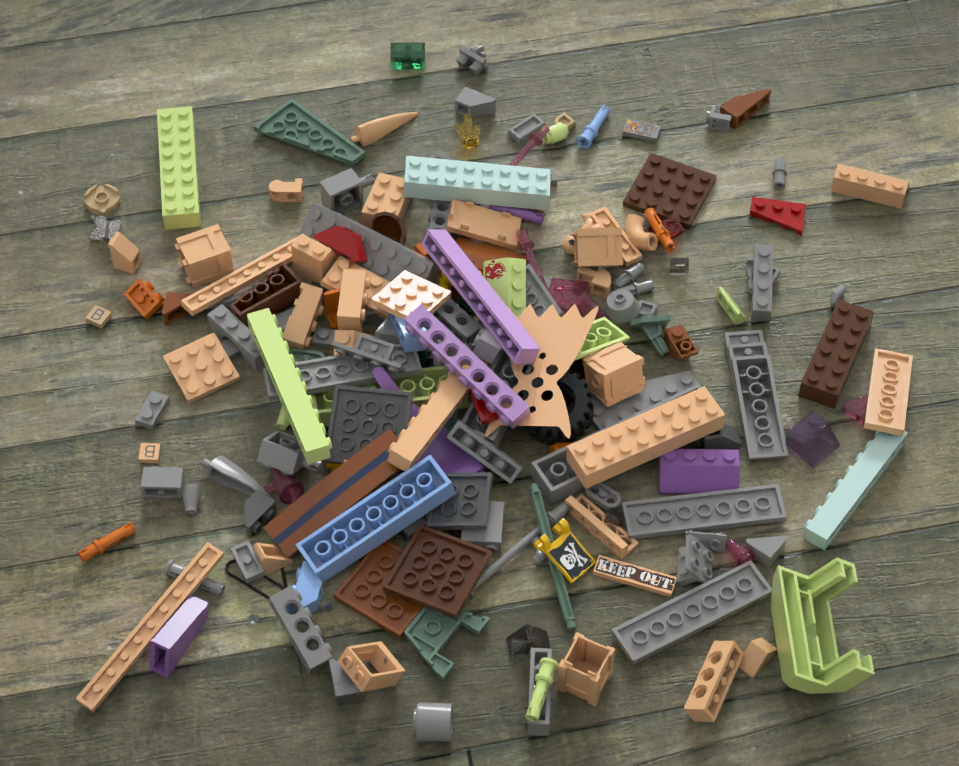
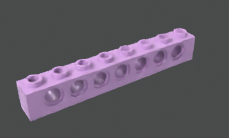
(422, 318)

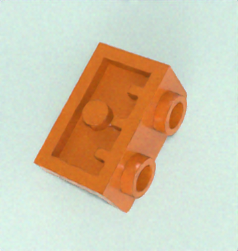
(144, 298)

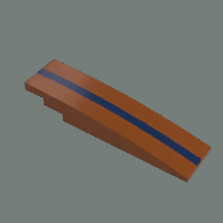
(334, 494)

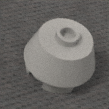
(621, 307)

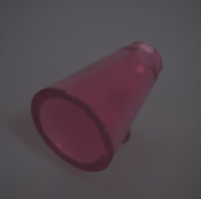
(287, 487)

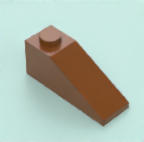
(745, 106)

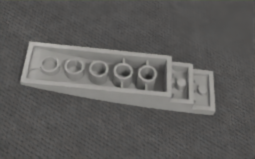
(755, 394)

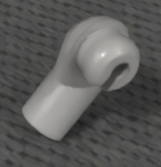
(836, 294)
(540, 556)

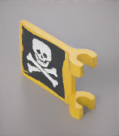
(566, 552)

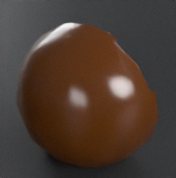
(390, 226)

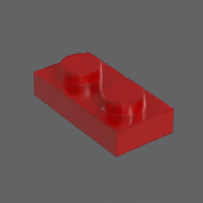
(484, 414)

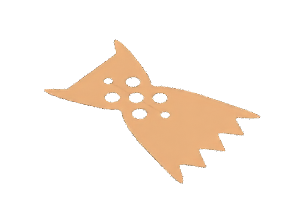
(561, 342)

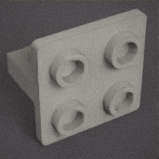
(694, 562)

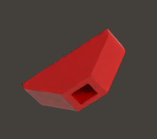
(344, 243)

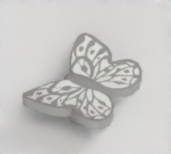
(104, 228)

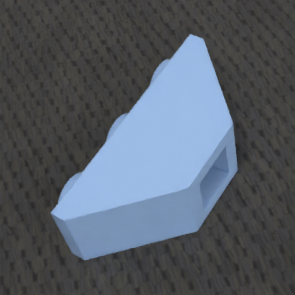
(309, 587)

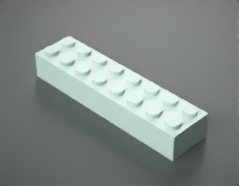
(477, 183)

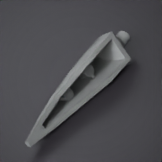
(232, 476)

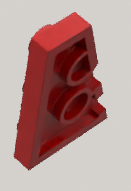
(784, 213)

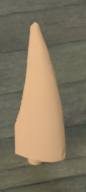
(377, 129)

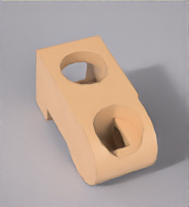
(286, 191)

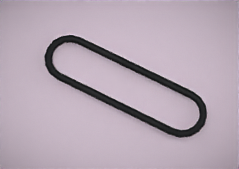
(248, 585)

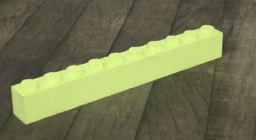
(289, 387)

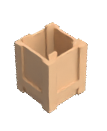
(597, 247)
(204, 256)
(614, 374)
(585, 669)

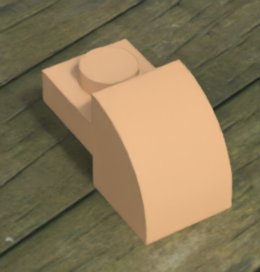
(598, 280)

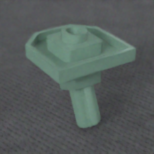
(652, 330)

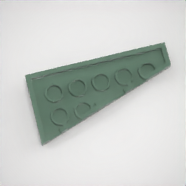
(303, 129)

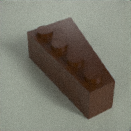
(274, 292)

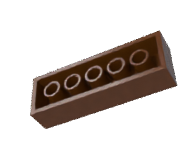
(836, 354)

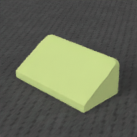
(730, 307)

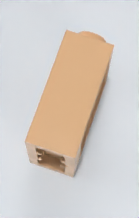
(376, 653)

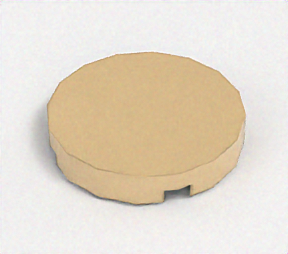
(102, 199)

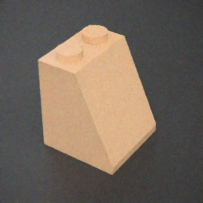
(311, 259)

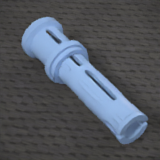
(591, 131)

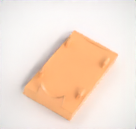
(483, 224)

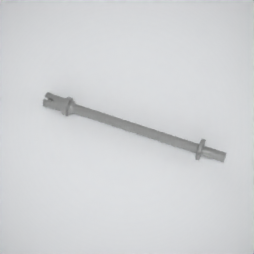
(553, 518)

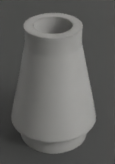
(191, 497)

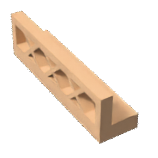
(598, 528)

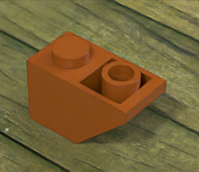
(679, 343)

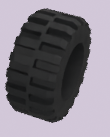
(579, 418)

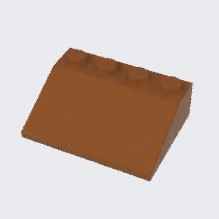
(481, 251)

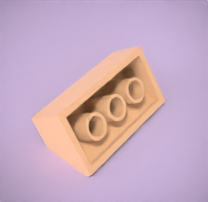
(869, 186)

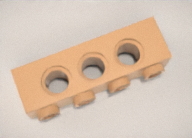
(713, 681)

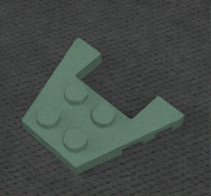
(433, 630)

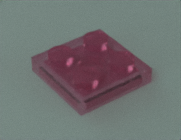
(566, 291)

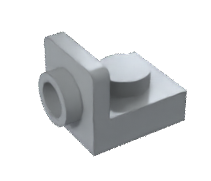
(718, 121)

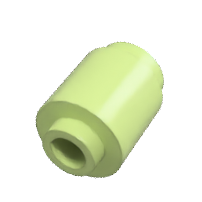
(556, 134)

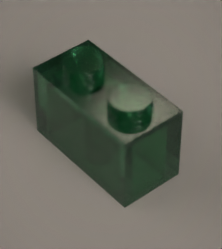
(407, 56)

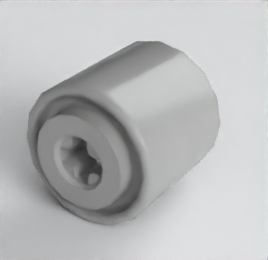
(433, 722)

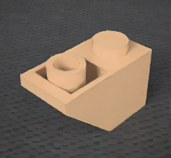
(124, 253)

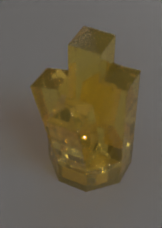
(468, 135)

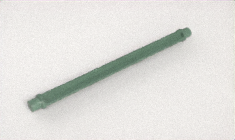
(558, 578)

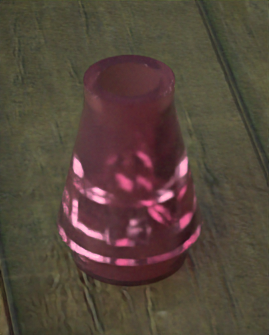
(739, 552)

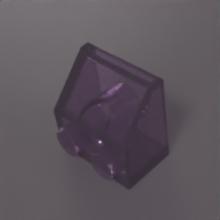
(812, 439)

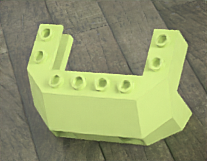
(807, 633)

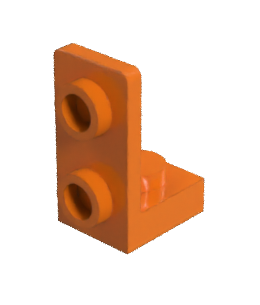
(331, 302)

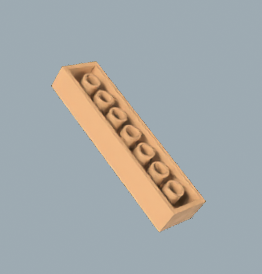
(645, 437)

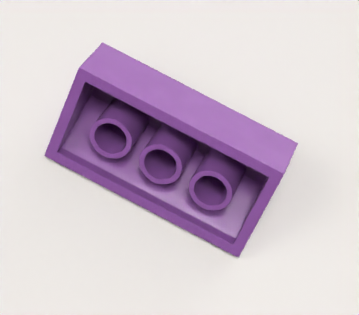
(698, 471)

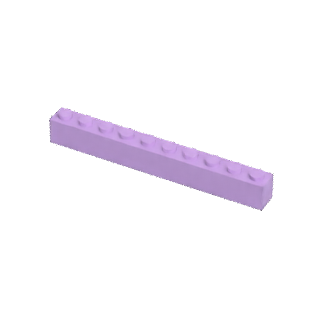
(481, 297)

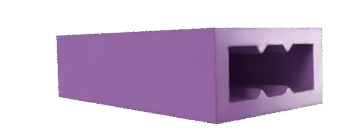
(177, 635)

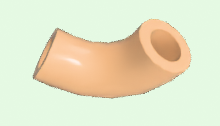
(636, 234)

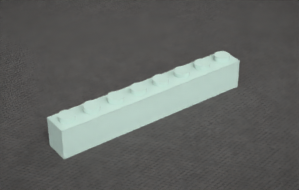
(852, 488)

